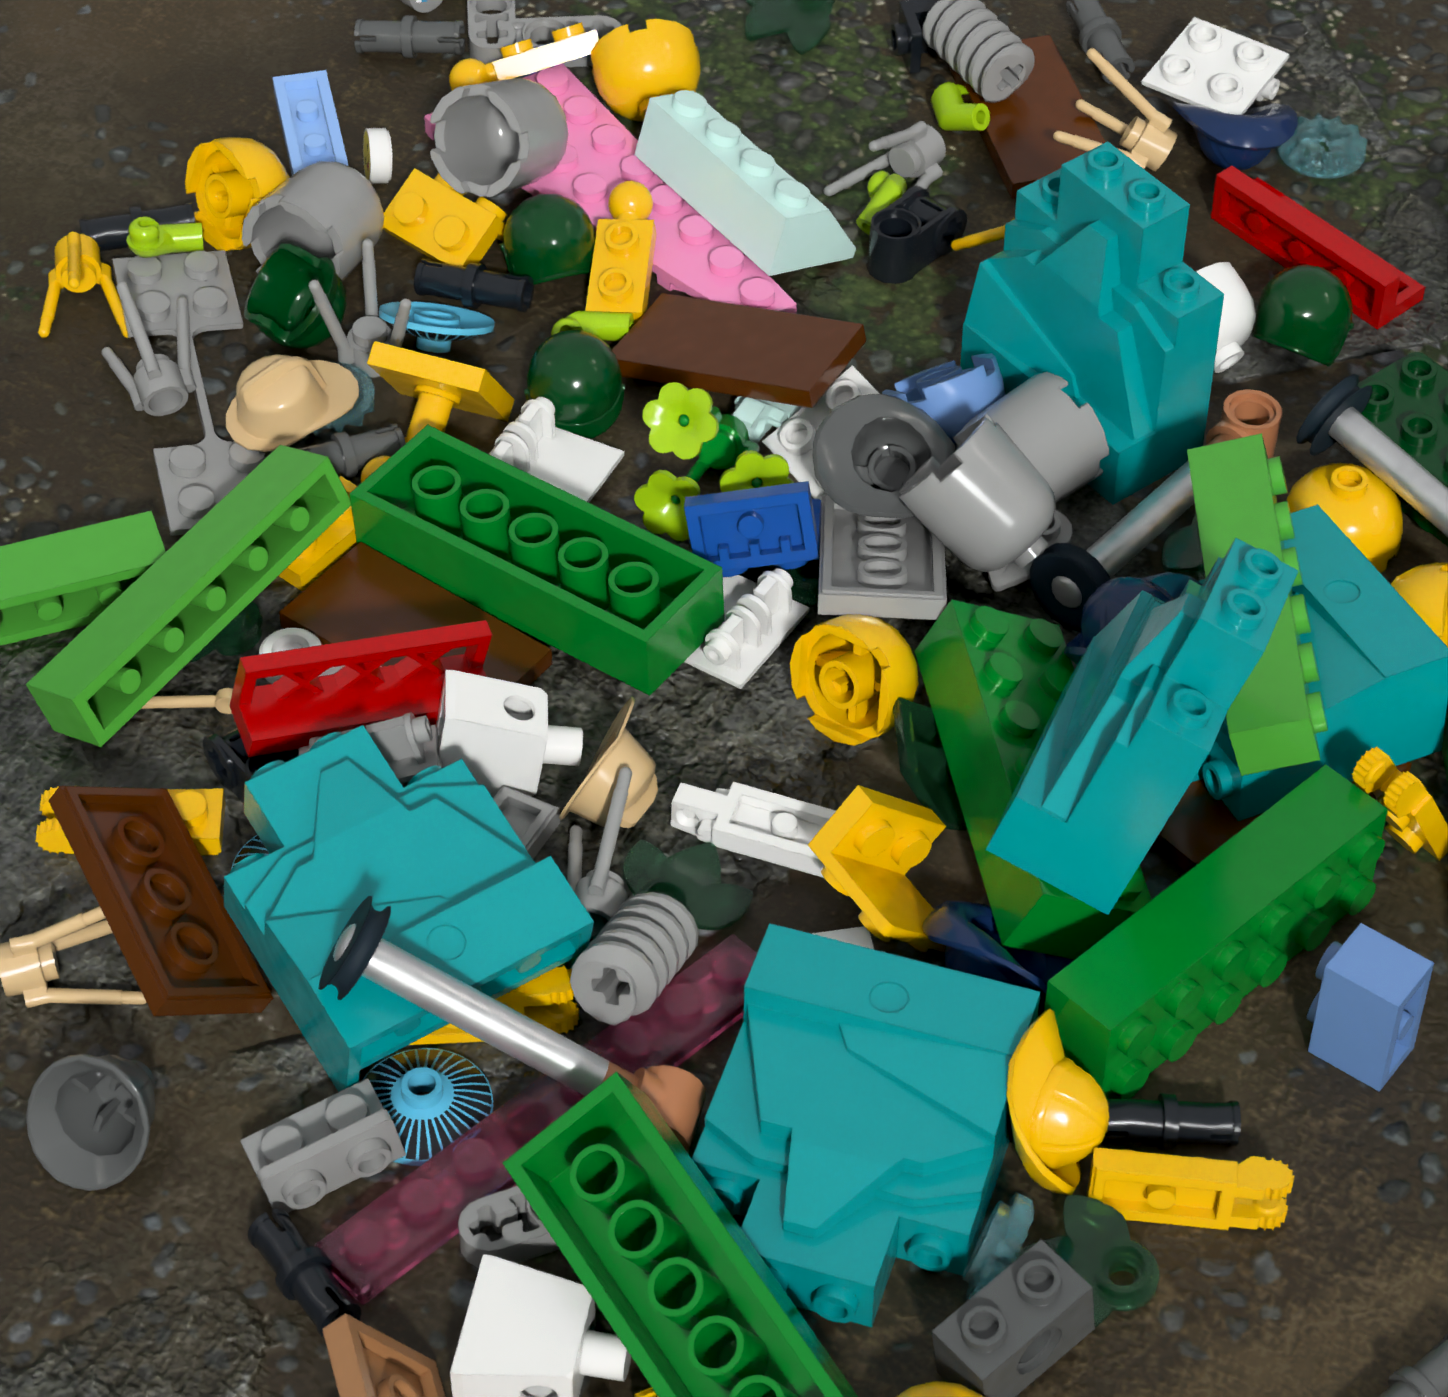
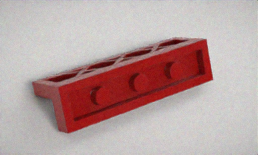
(1299, 237)
(361, 693)

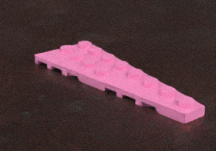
(688, 249)

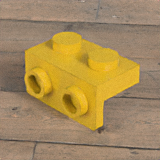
(443, 221)

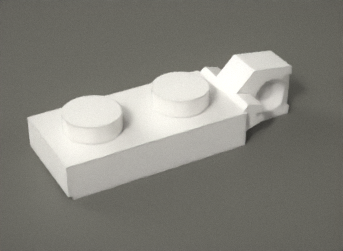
(752, 823)

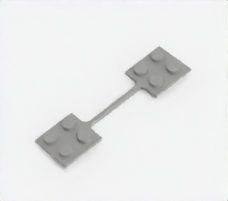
(203, 473)

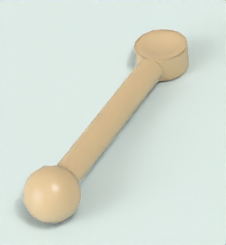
(219, 701)

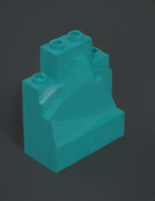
(1105, 301)
(1376, 669)
(1138, 726)
(431, 851)
(861, 1116)

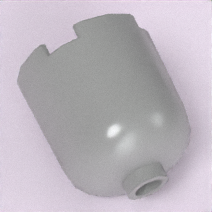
(498, 136)
(321, 210)
(1052, 432)
(983, 499)

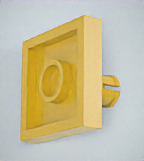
(439, 386)

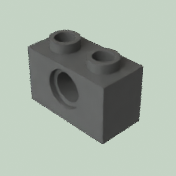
(1015, 1325)

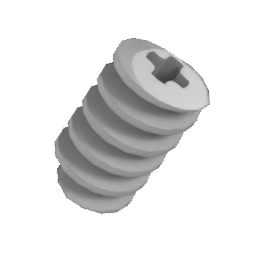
(978, 47)
(633, 957)

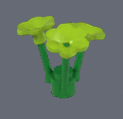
(693, 427)

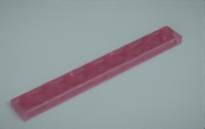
(426, 1205)

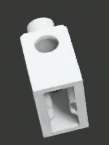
(501, 732)
(531, 1336)

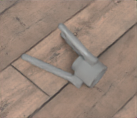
(912, 154)
(365, 330)
(159, 383)
(601, 889)

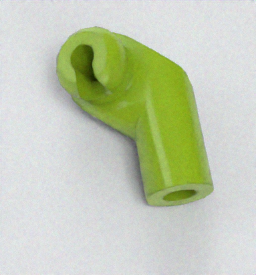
(956, 115)
(883, 191)
(150, 239)
(605, 325)

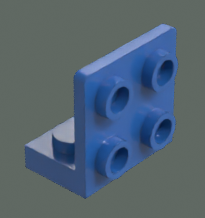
(755, 527)

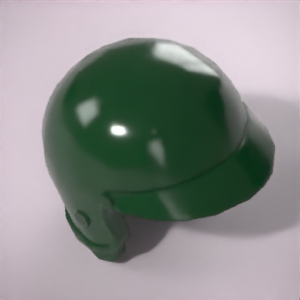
(548, 239)
(283, 303)
(1305, 313)
(579, 379)

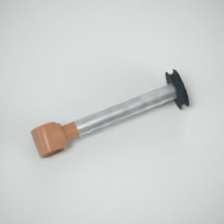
(1340, 420)
(1069, 574)
(365, 953)

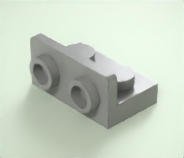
(323, 1147)

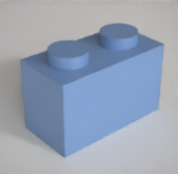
(1368, 1005)

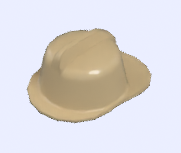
(287, 399)
(616, 751)

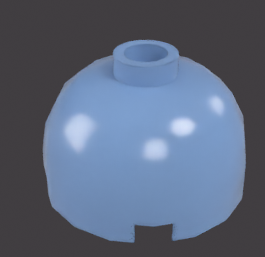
(951, 393)

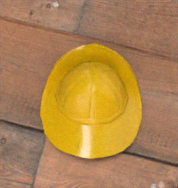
(1053, 1108)

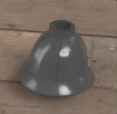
(91, 1119)

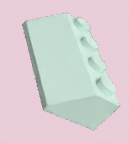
(738, 186)

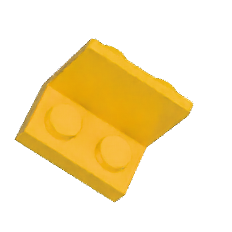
(867, 855)

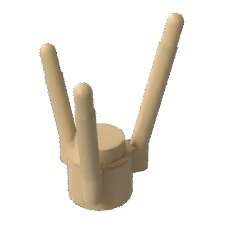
(1146, 140)
(32, 961)

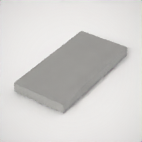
(879, 566)

